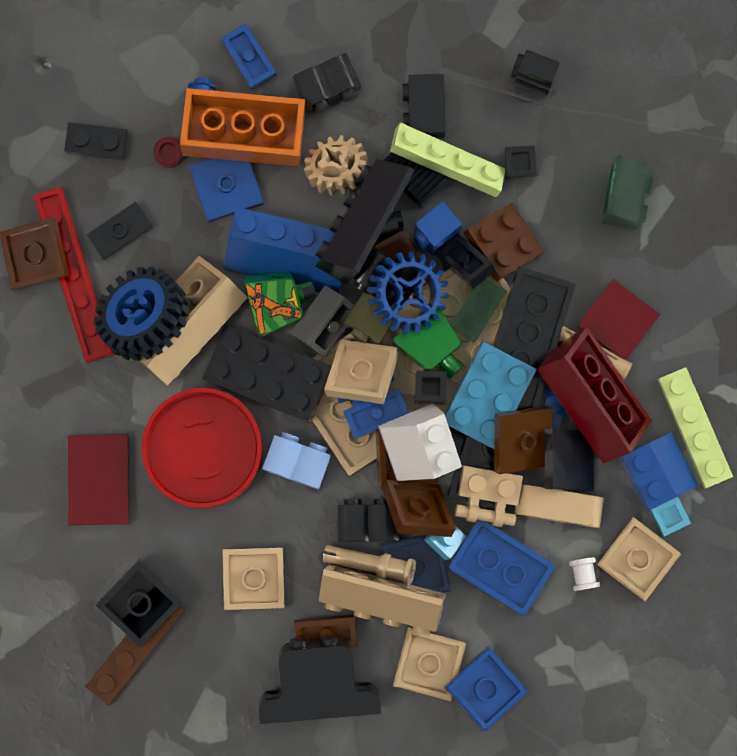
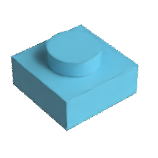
(670, 516)
(446, 545)

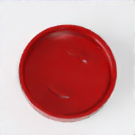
(202, 448)

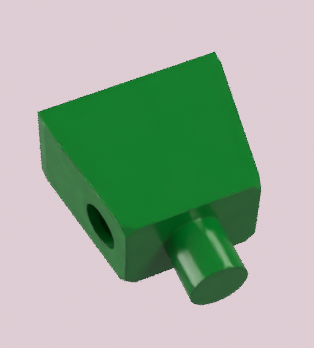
(432, 346)

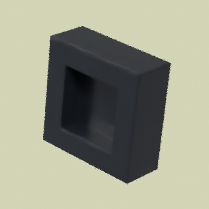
(520, 161)

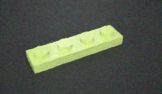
(447, 160)
(695, 428)

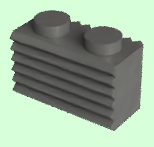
(323, 322)

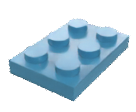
(490, 386)

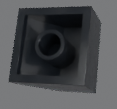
(139, 603)

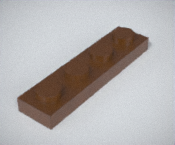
(126, 661)

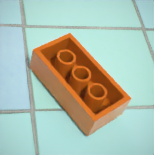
(242, 127)

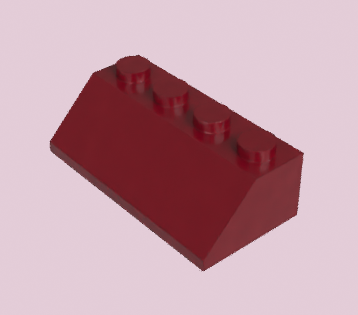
(595, 396)

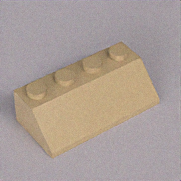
(211, 303)
(381, 598)

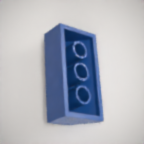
(276, 245)

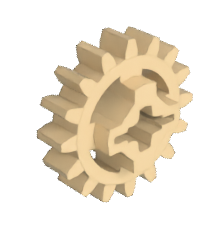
(335, 165)

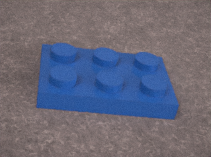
(501, 567)

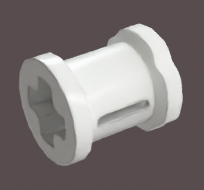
(584, 574)

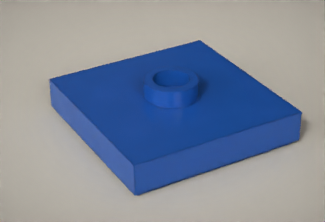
(225, 186)
(486, 689)

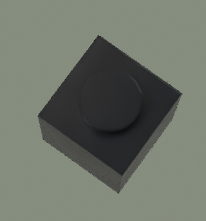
(430, 387)

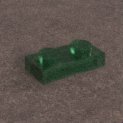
(478, 309)

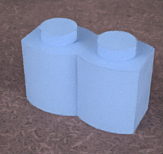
(296, 461)

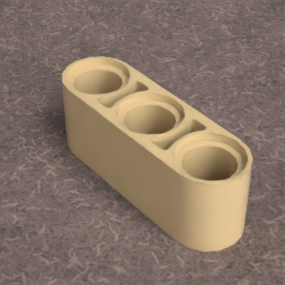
(560, 506)

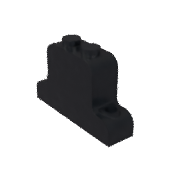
(317, 684)

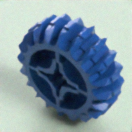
(417, 301)

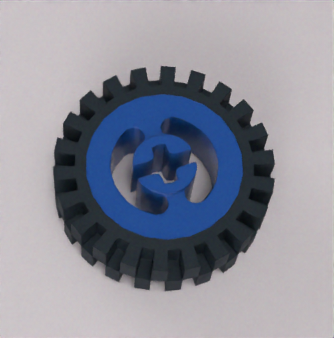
(140, 333)

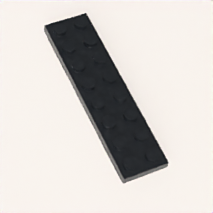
(528, 333)

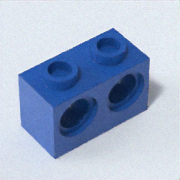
(436, 228)

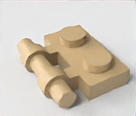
(489, 486)

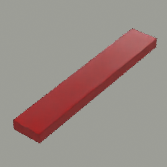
(78, 285)

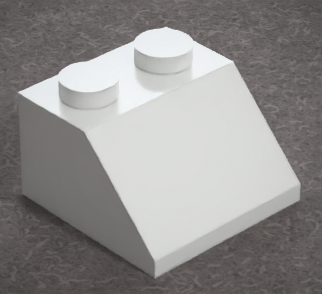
(420, 445)

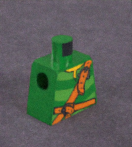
(275, 300)

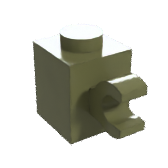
(363, 323)

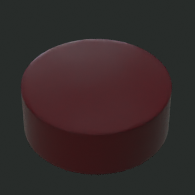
(168, 152)

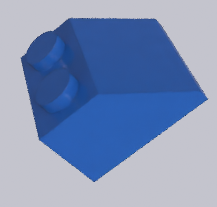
(658, 472)

